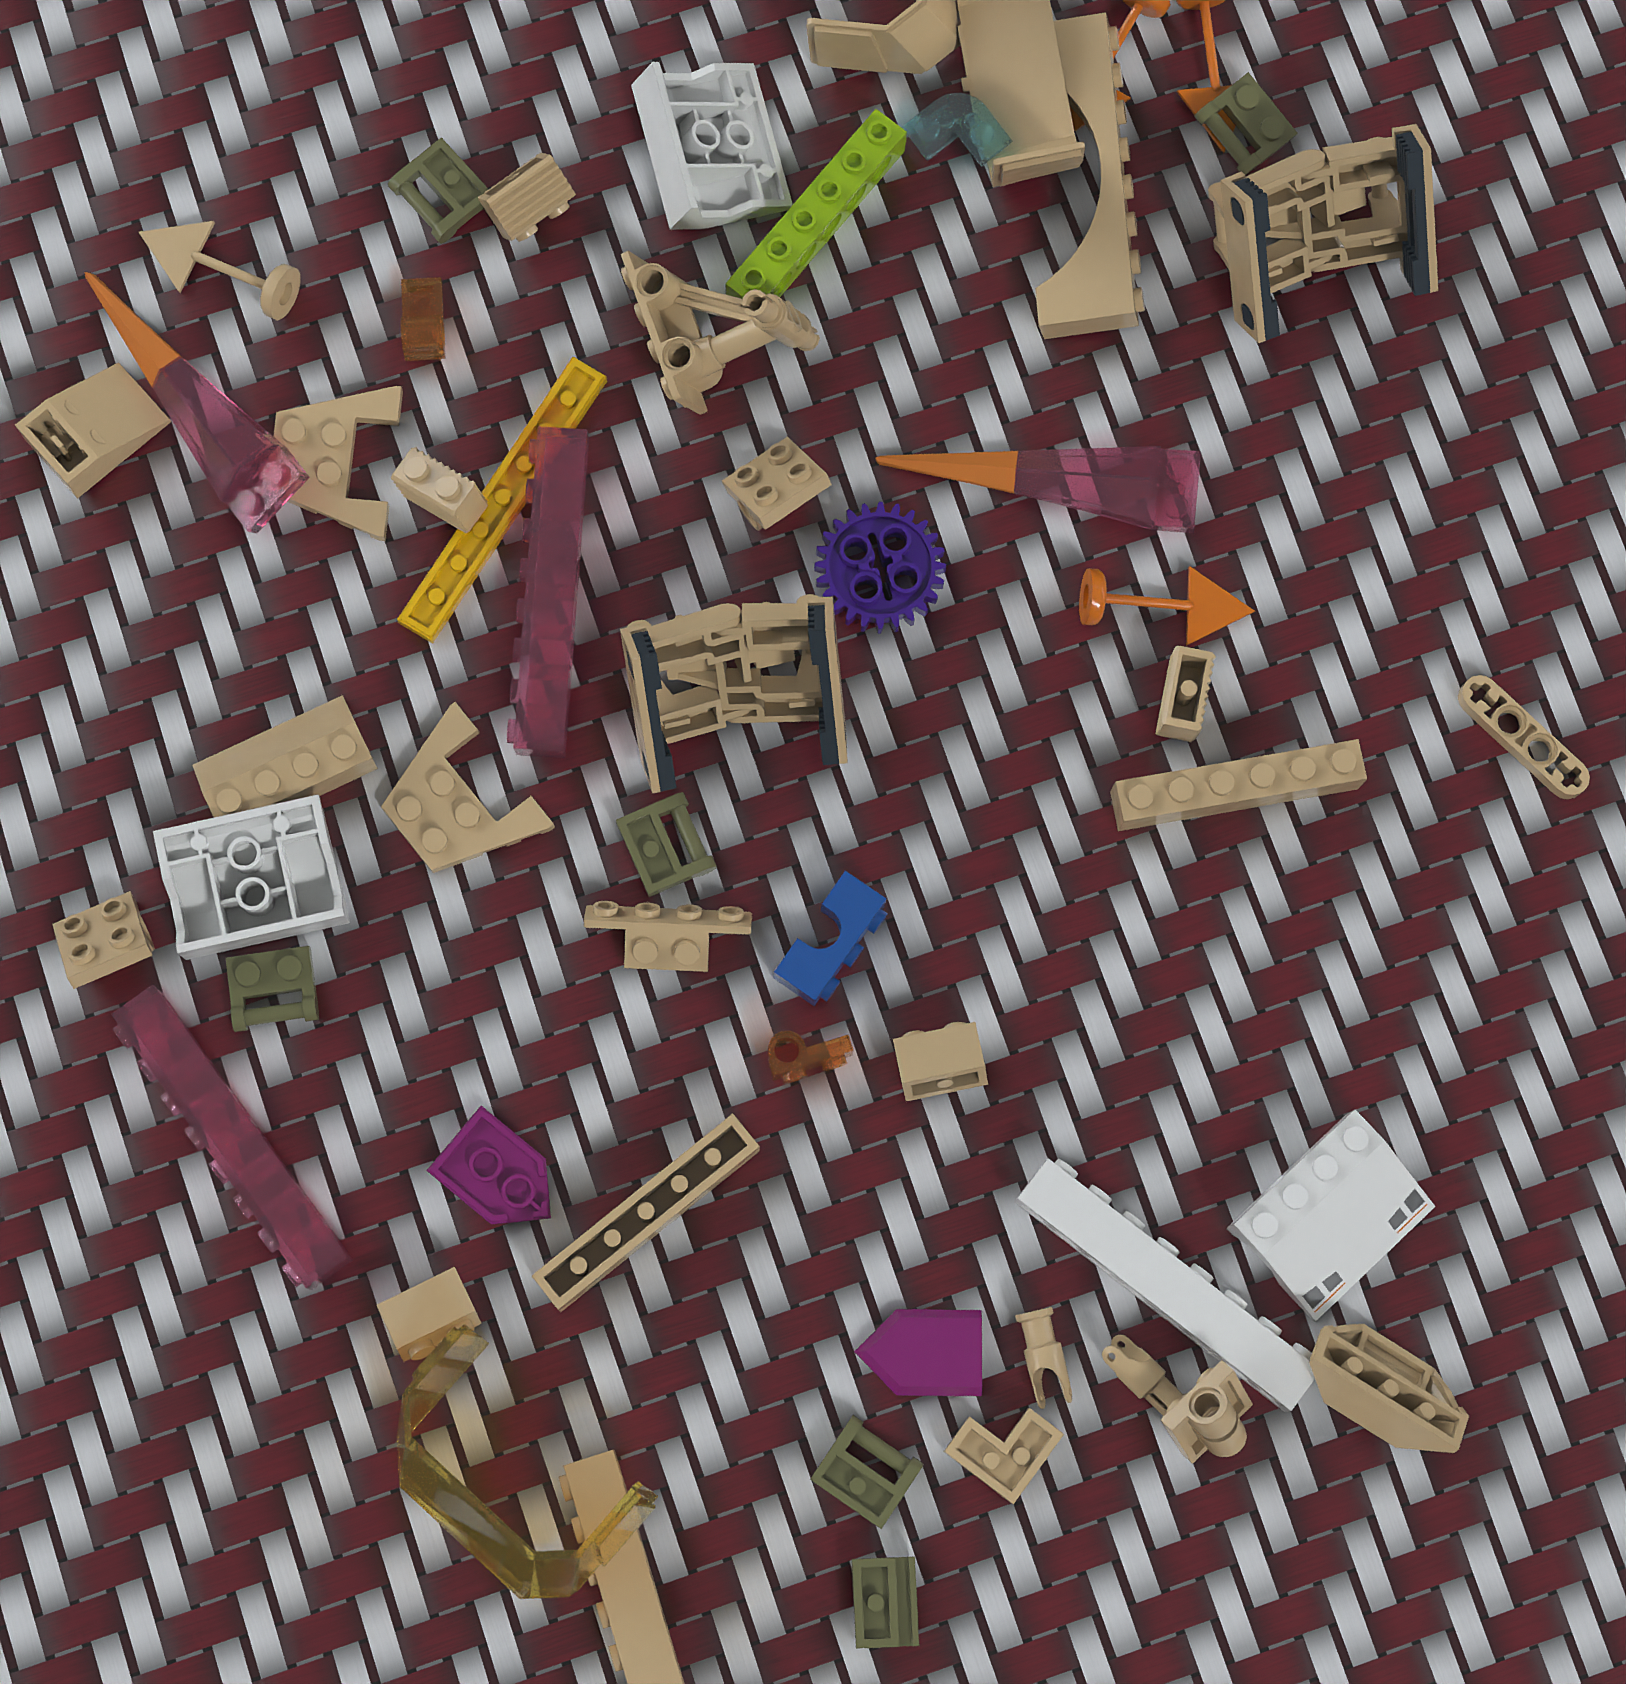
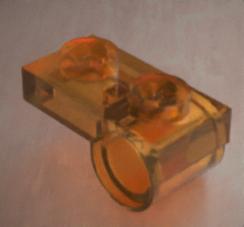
(422, 319)
(829, 1054)

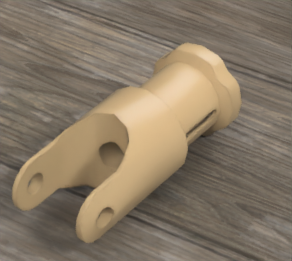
(1043, 1352)
(1141, 1374)

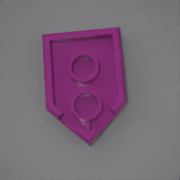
(494, 1172)
(927, 1352)

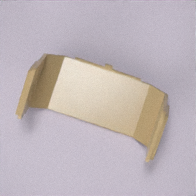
(906, 44)
(1020, 78)

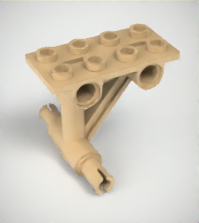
(695, 362)

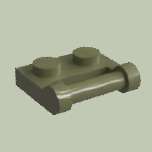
(1254, 117)
(449, 180)
(652, 848)
(270, 975)
(857, 1483)

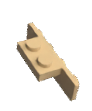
(667, 936)

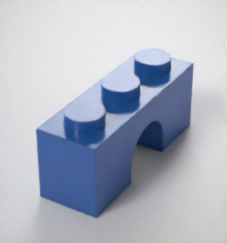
(812, 970)

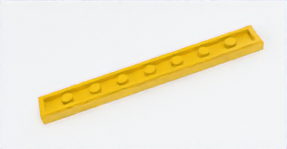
(506, 496)

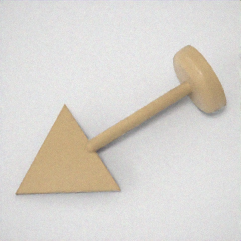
(181, 247)

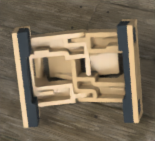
(1329, 183)
(697, 651)

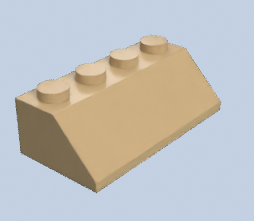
(287, 761)

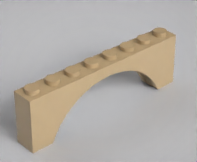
(1098, 282)

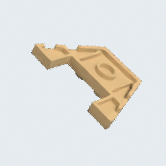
(323, 444)
(442, 813)

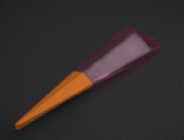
(235, 453)
(1122, 483)

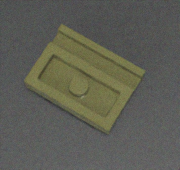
(885, 1602)

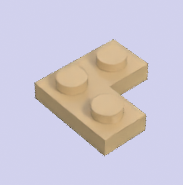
(1007, 1464)

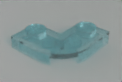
(955, 117)

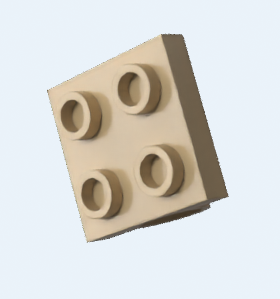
(775, 483)
(102, 939)
(1209, 1415)

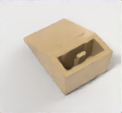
(92, 427)

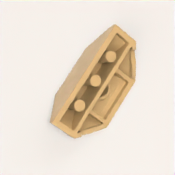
(1386, 1389)

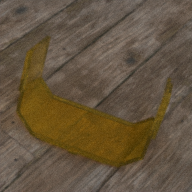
(464, 1516)

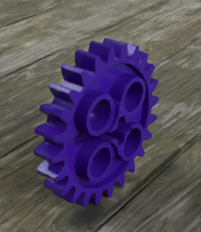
(845, 575)

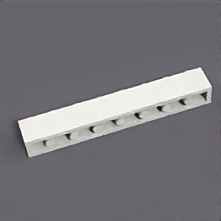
(1167, 1284)

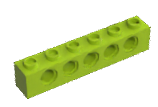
(821, 208)

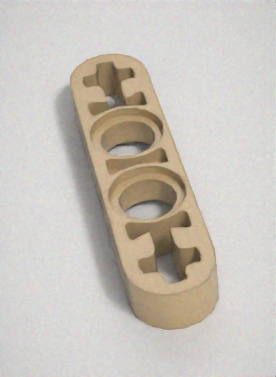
(1518, 742)

